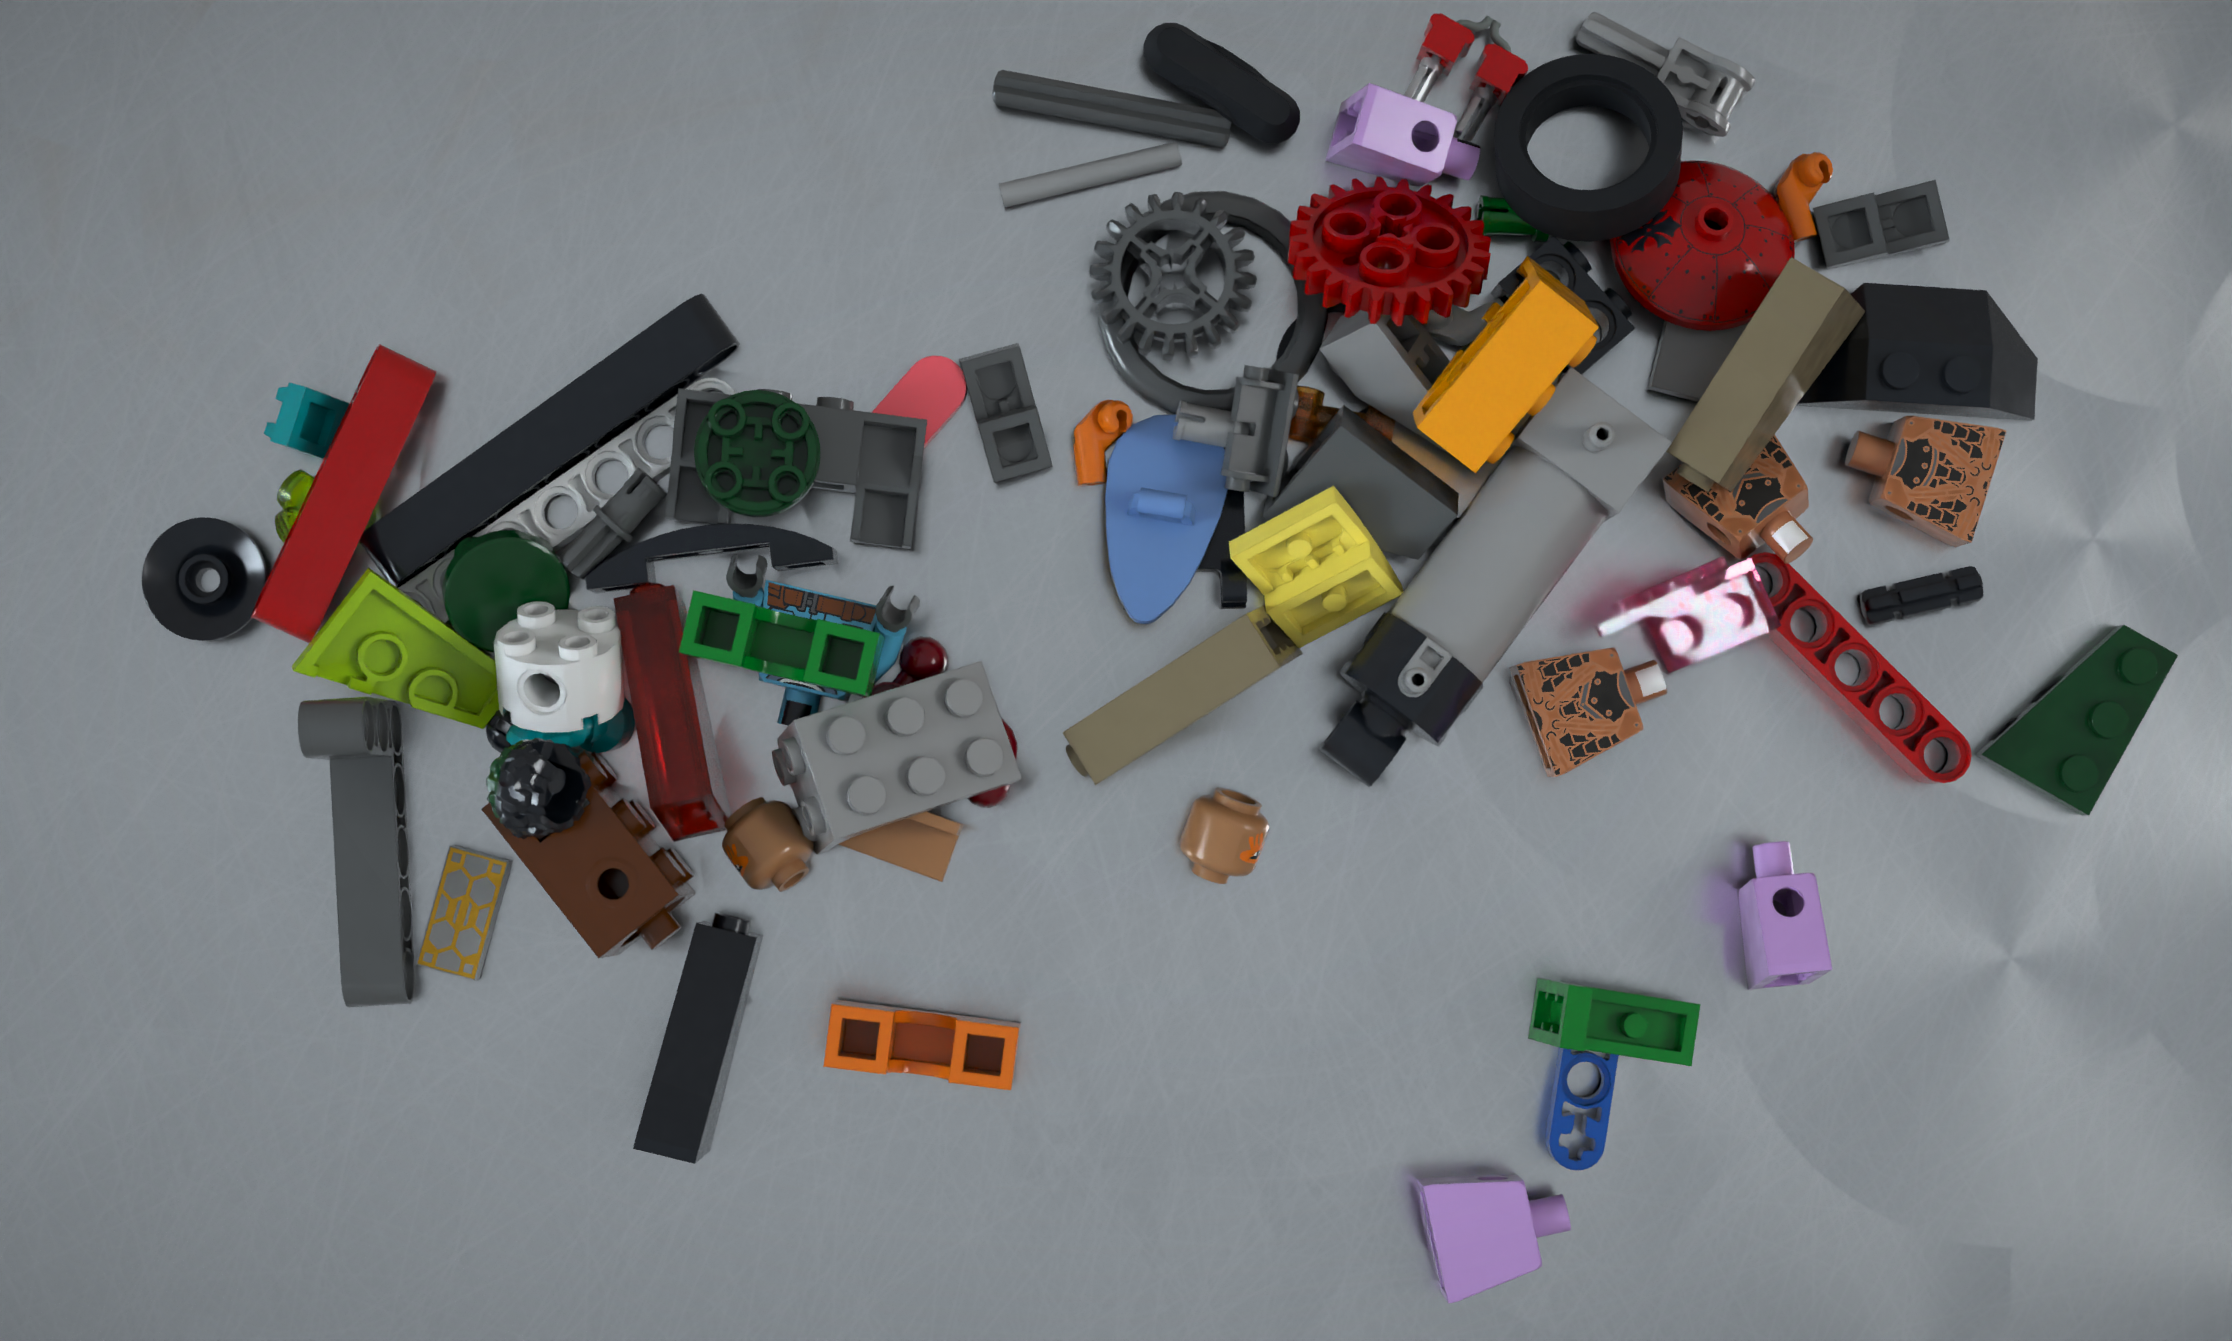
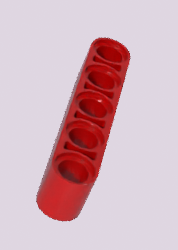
(343, 494)
(1876, 679)

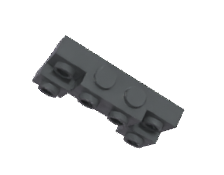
(858, 454)

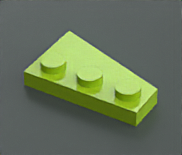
(403, 652)

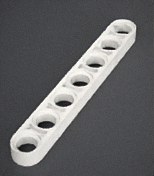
(577, 483)

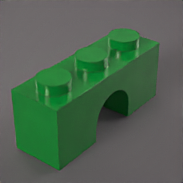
(781, 644)

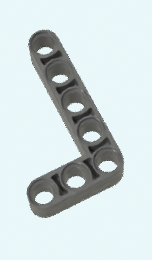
(370, 843)

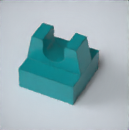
(306, 420)

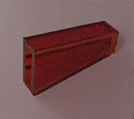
(671, 714)

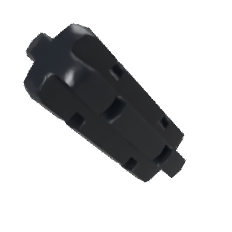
(1921, 595)

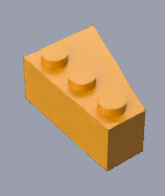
(1507, 368)

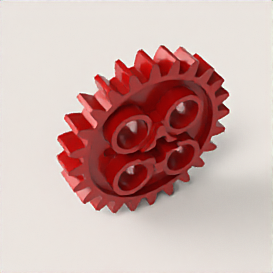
(1389, 251)

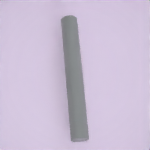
(1090, 174)

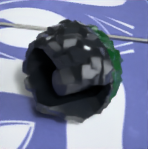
(537, 788)

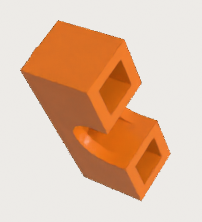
(922, 1043)

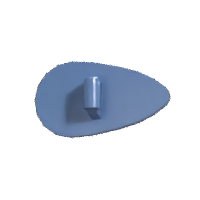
(1160, 514)

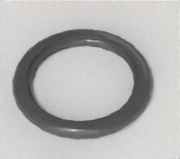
(1300, 350)

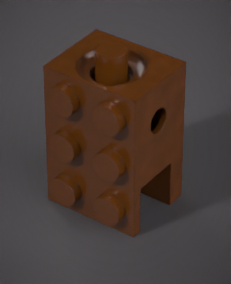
(607, 868)

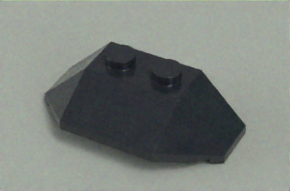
(1929, 356)

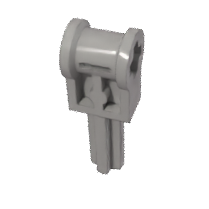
(1685, 70)

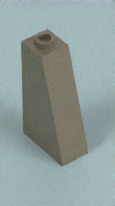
(1764, 376)
(1179, 695)

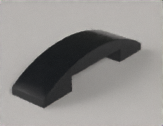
(636, 564)

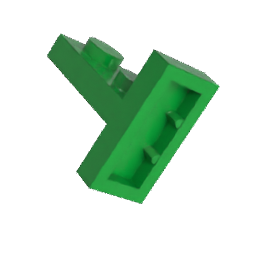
(1614, 1022)

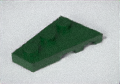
(2085, 721)

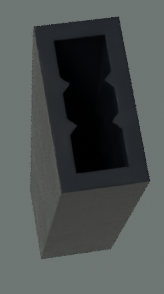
(700, 1041)

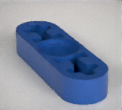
(1563, 1123)

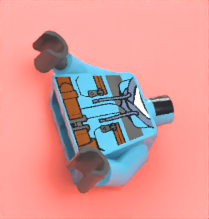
(803, 698)

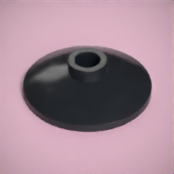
(175, 573)

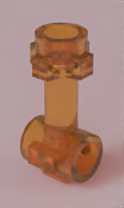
(1314, 416)

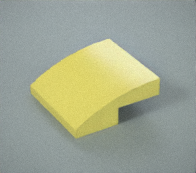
(1316, 567)

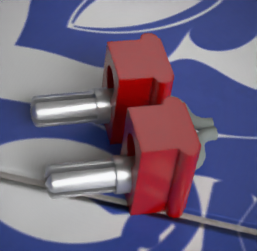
(1497, 65)

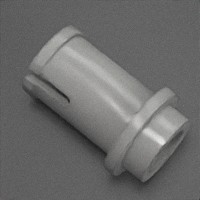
(1205, 424)

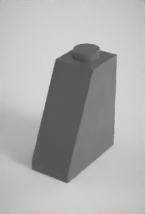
(1386, 487)

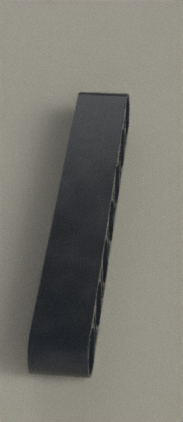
(550, 439)

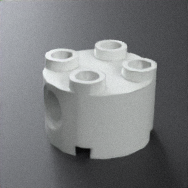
(559, 667)

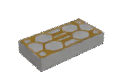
(464, 912)

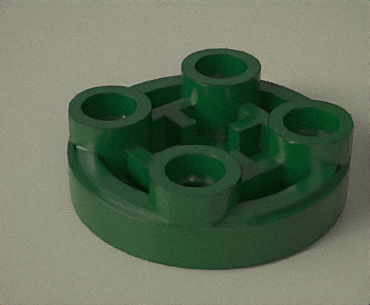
(757, 453)
(495, 577)

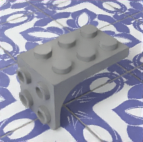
(895, 755)

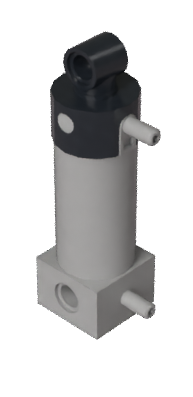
(1492, 572)

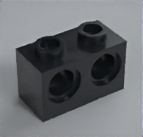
(1573, 271)

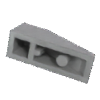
(1386, 363)

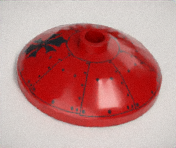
(1700, 273)

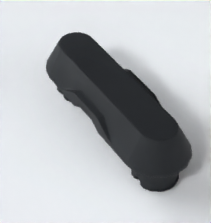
(1222, 82)

